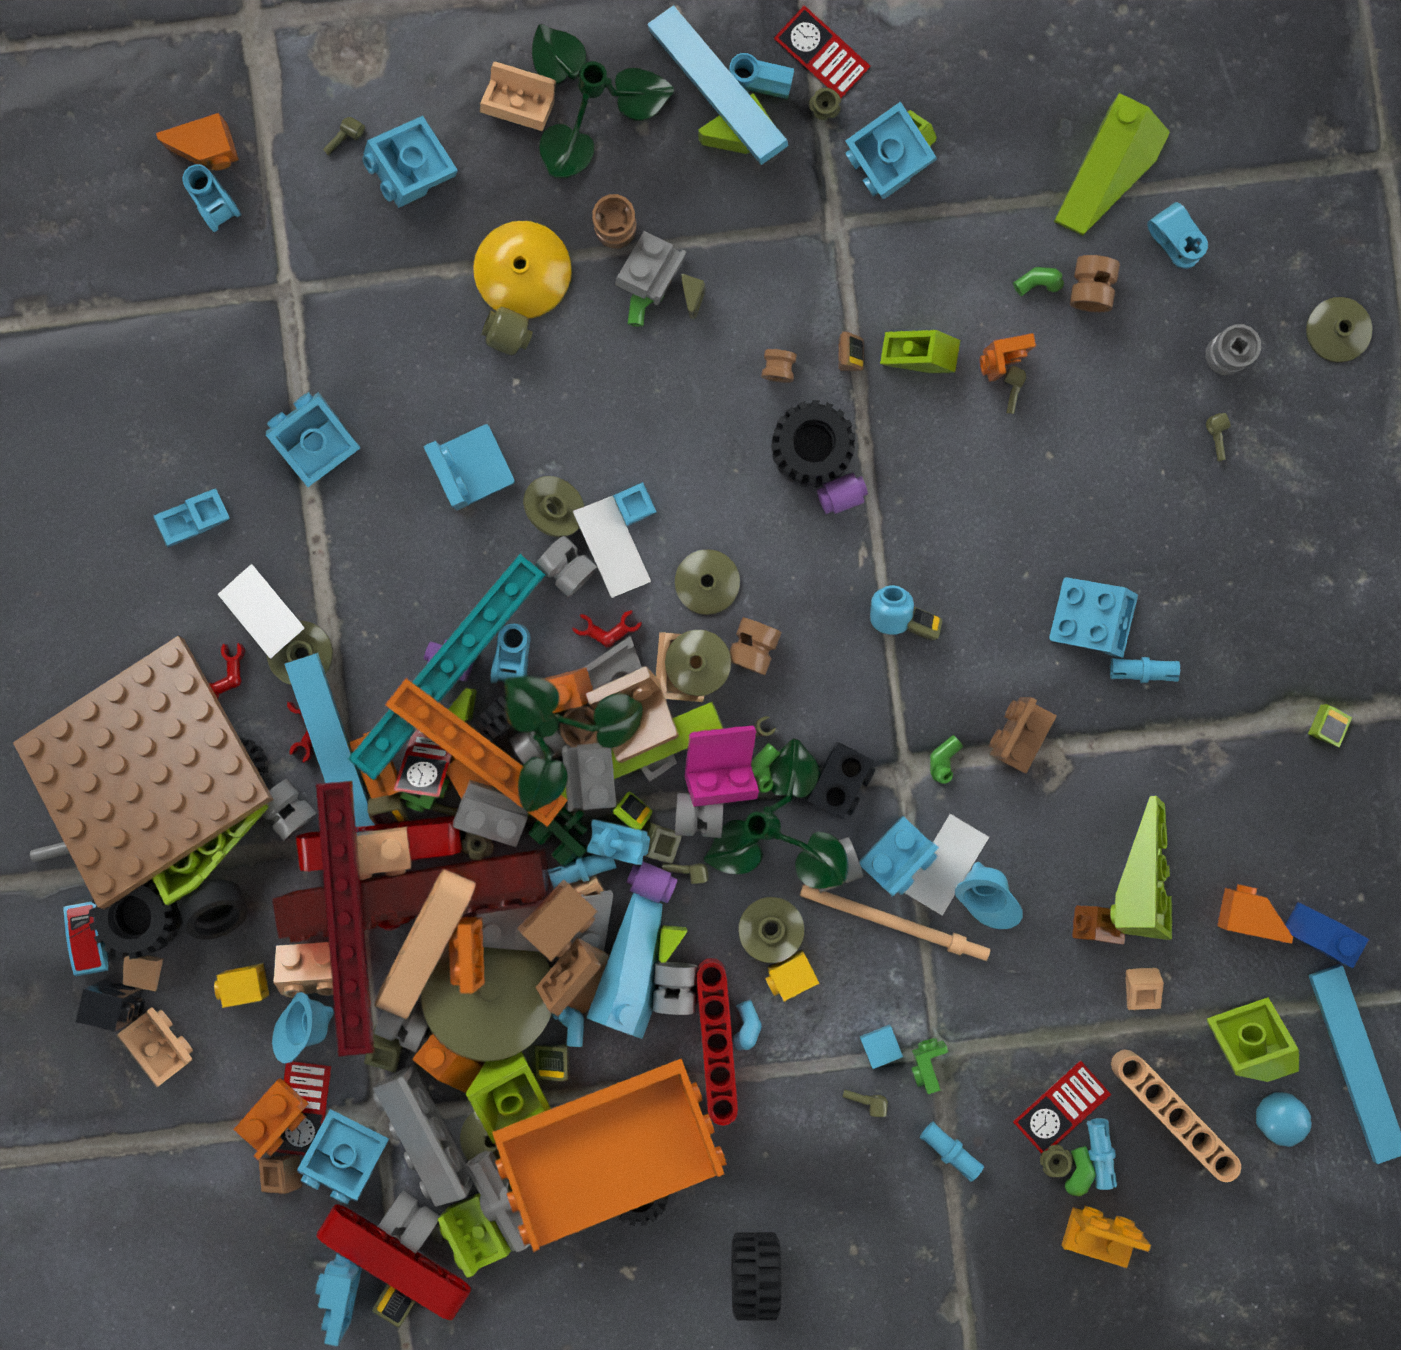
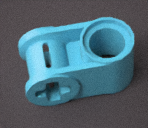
(211, 201)
(1177, 231)
(510, 657)

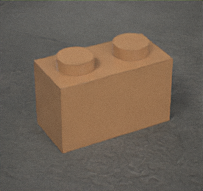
(558, 921)

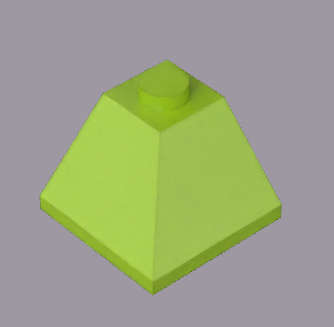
(1256, 1041)
(506, 1093)

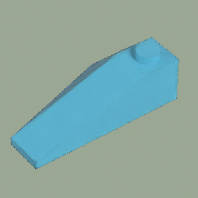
(627, 983)

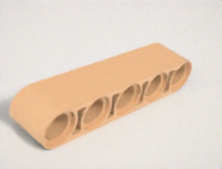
(424, 944)
(1189, 1123)

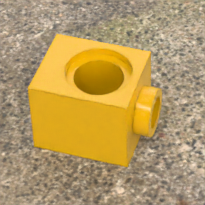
(791, 976)
(241, 985)

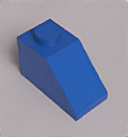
(1326, 935)

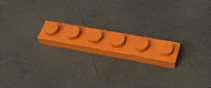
(465, 744)

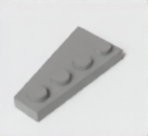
(614, 665)
(502, 923)

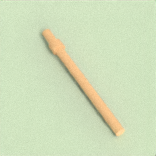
(955, 943)

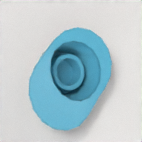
(988, 897)
(300, 1026)

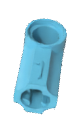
(764, 77)

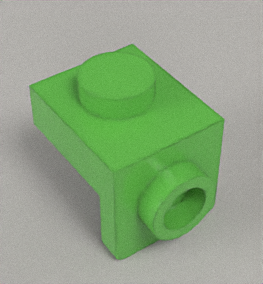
(420, 802)
(924, 1071)

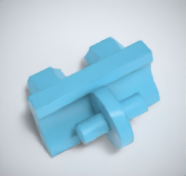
(618, 842)

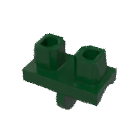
(570, 845)

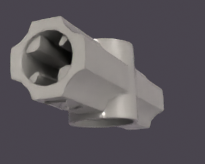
(494, 1198)

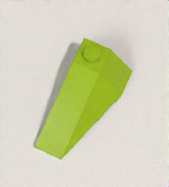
(1116, 159)
(194, 868)
(1141, 899)

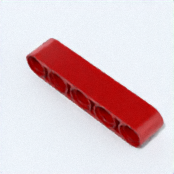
(426, 839)
(717, 1056)
(393, 1262)

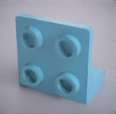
(470, 467)
(1094, 616)
(899, 857)

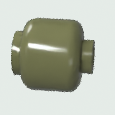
(506, 331)

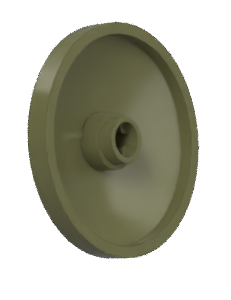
(496, 1018)

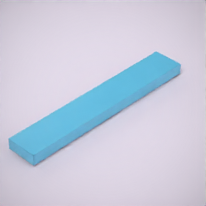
(717, 85)
(326, 729)
(1357, 1063)

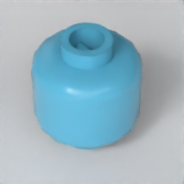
(891, 610)

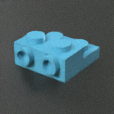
(889, 151)
(408, 161)
(311, 438)
(342, 1157)
(338, 1295)

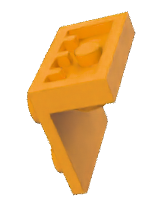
(1103, 1237)

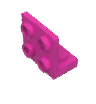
(720, 766)

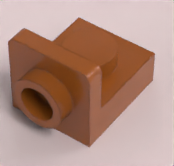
(1096, 925)

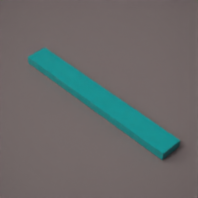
(451, 661)

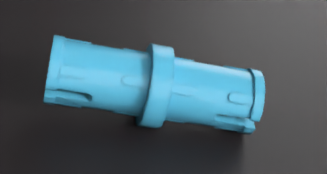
(1145, 670)
(581, 869)
(952, 1151)
(1102, 1153)

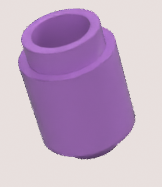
(842, 493)
(651, 882)

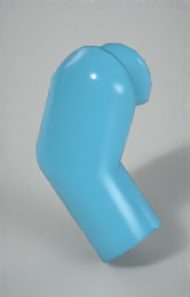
(574, 1022)
(750, 1029)

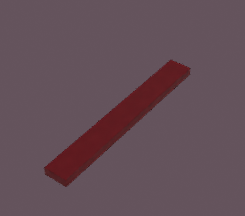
(345, 918)

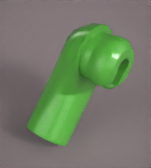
(1039, 276)
(637, 310)
(941, 760)
(761, 767)
(1083, 1175)

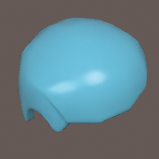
(1283, 1119)

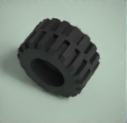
(813, 416)
(126, 942)
(756, 1276)

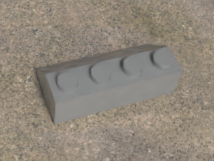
(423, 1135)

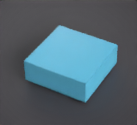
(635, 504)
(881, 1046)

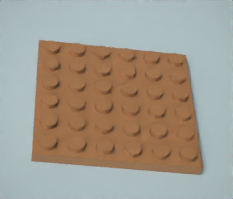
(142, 772)

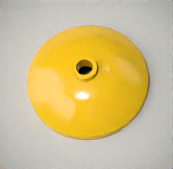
(526, 290)

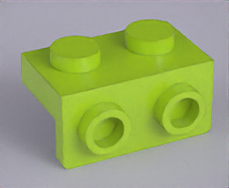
(472, 1236)

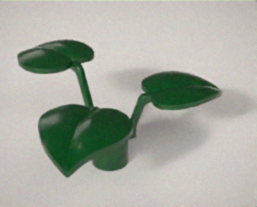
(563, 55)
(530, 708)
(820, 863)

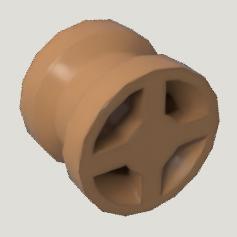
(779, 365)

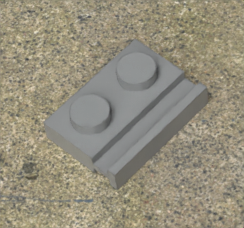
(650, 268)
(589, 777)
(490, 814)

